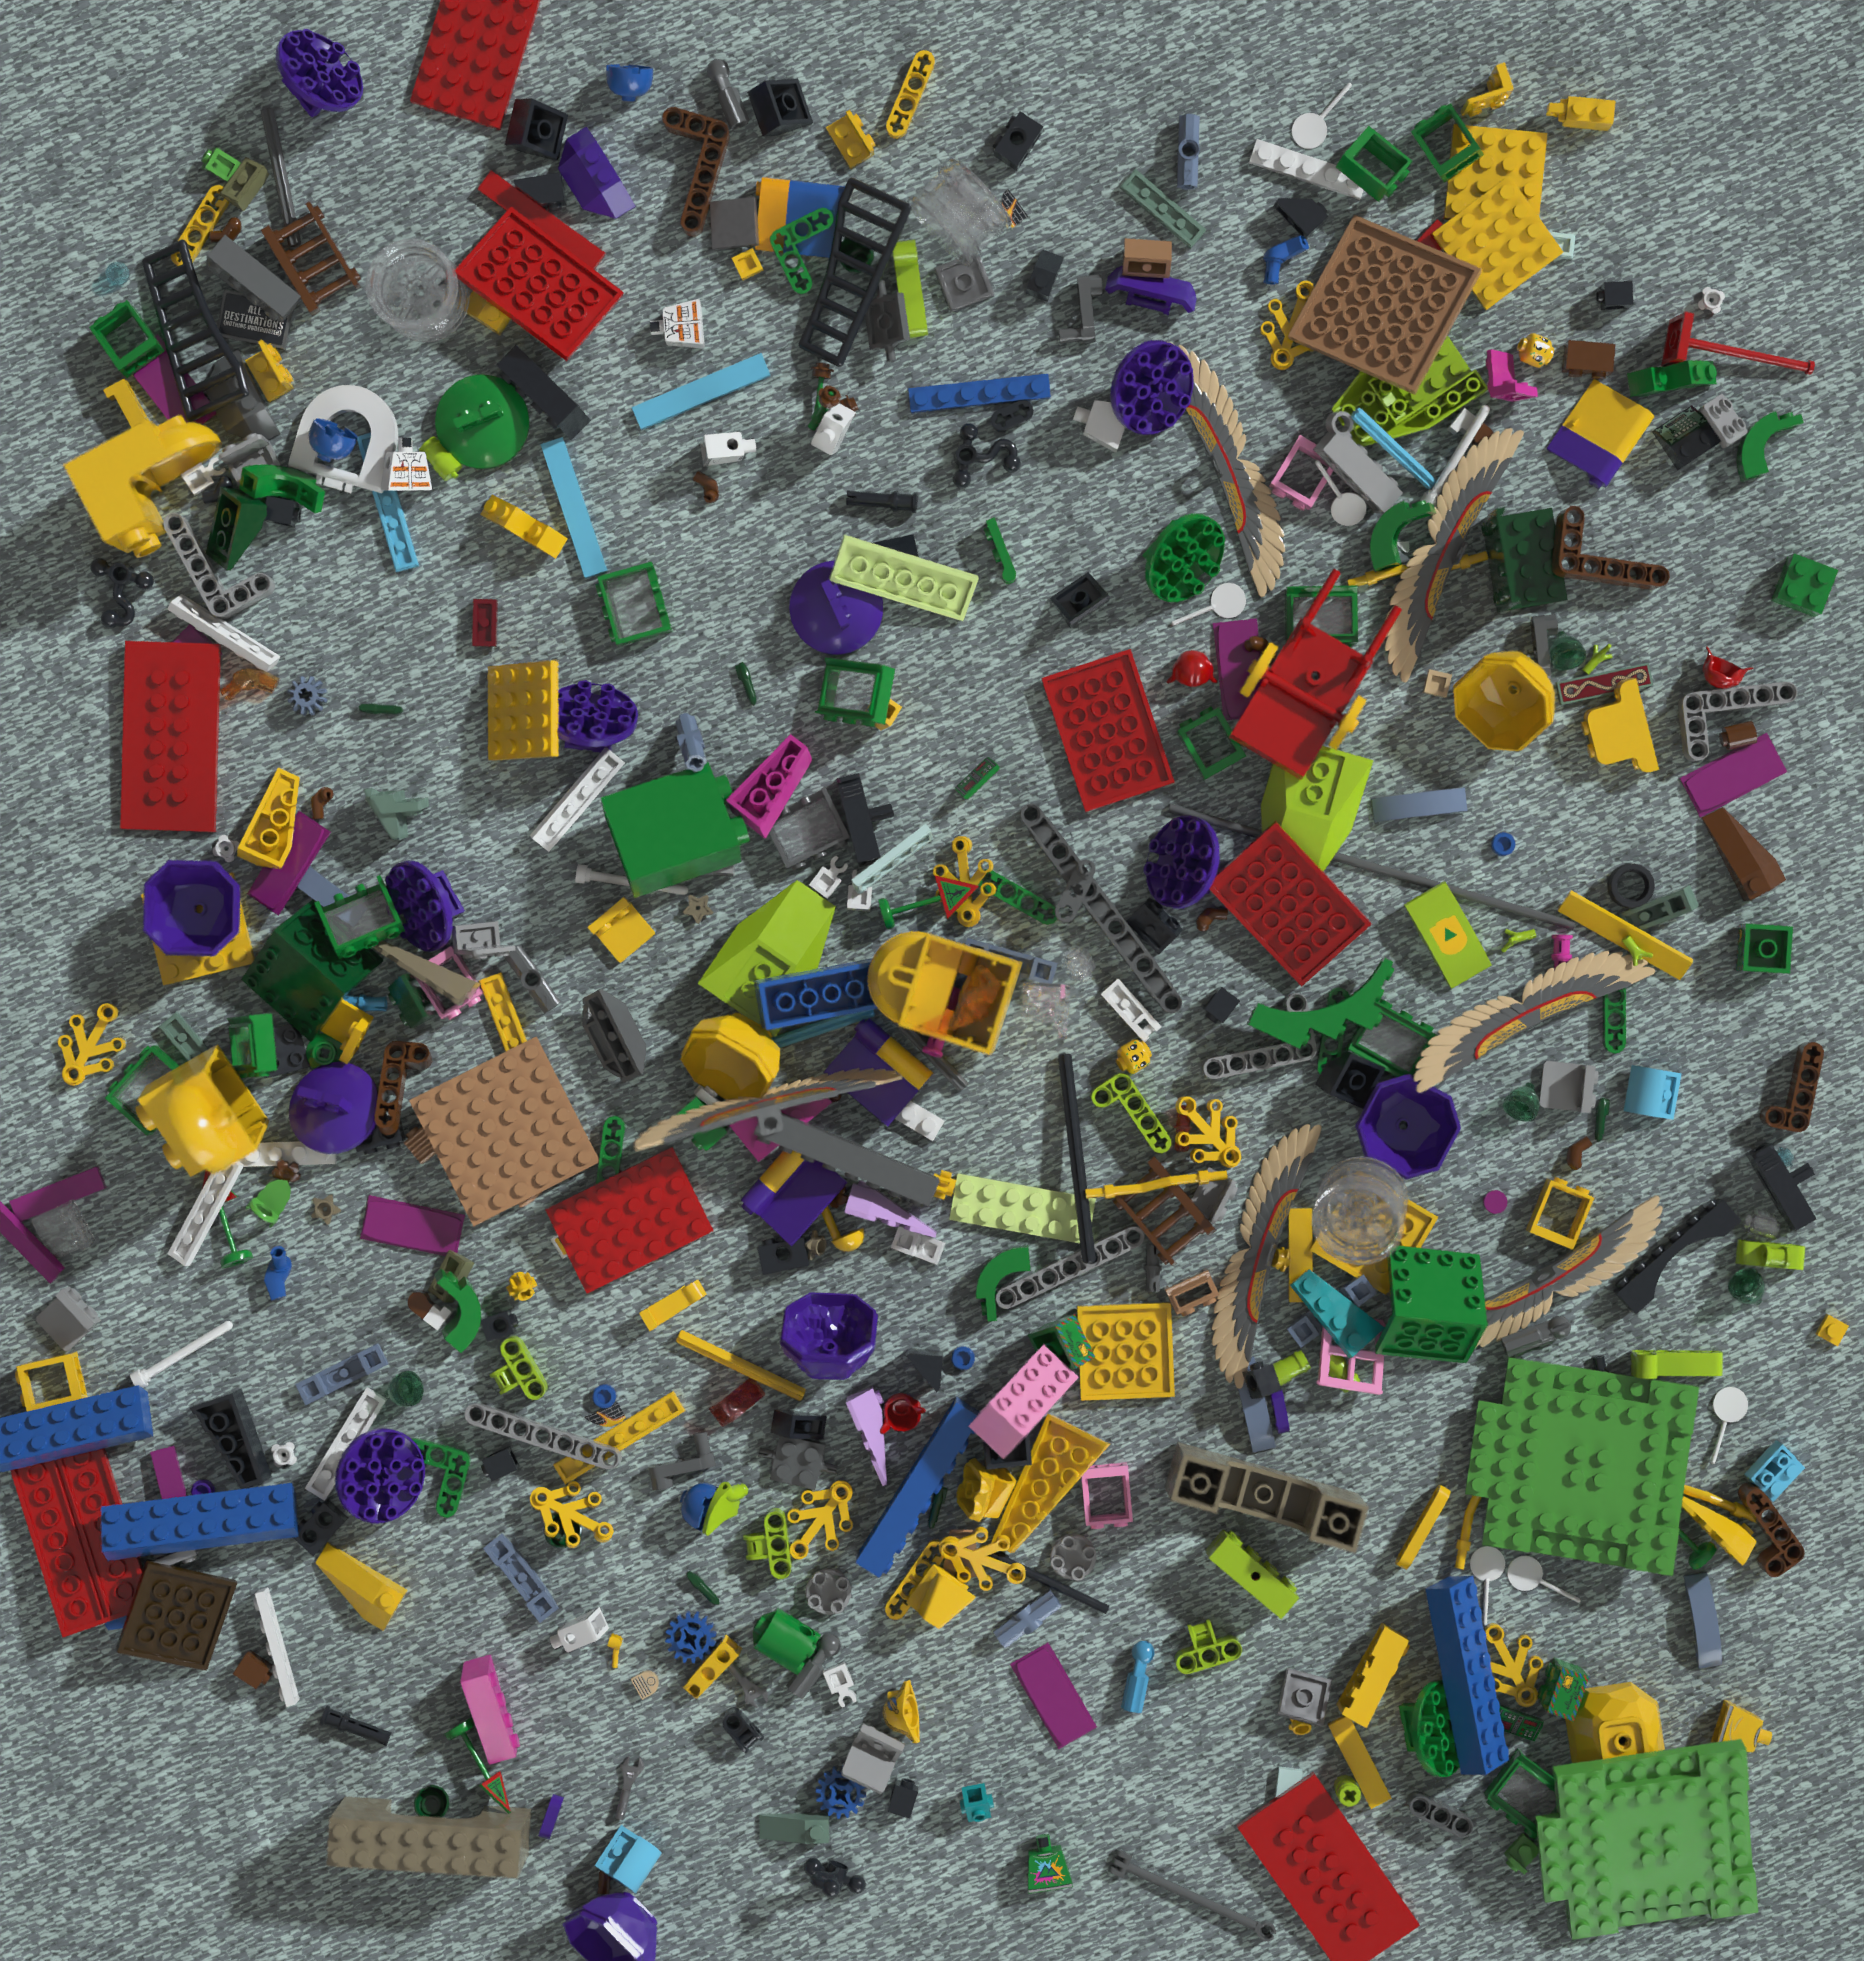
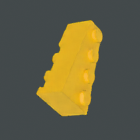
(1373, 1675)

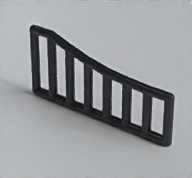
(836, 255)
(211, 331)

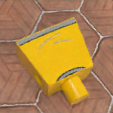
(1740, 1724)

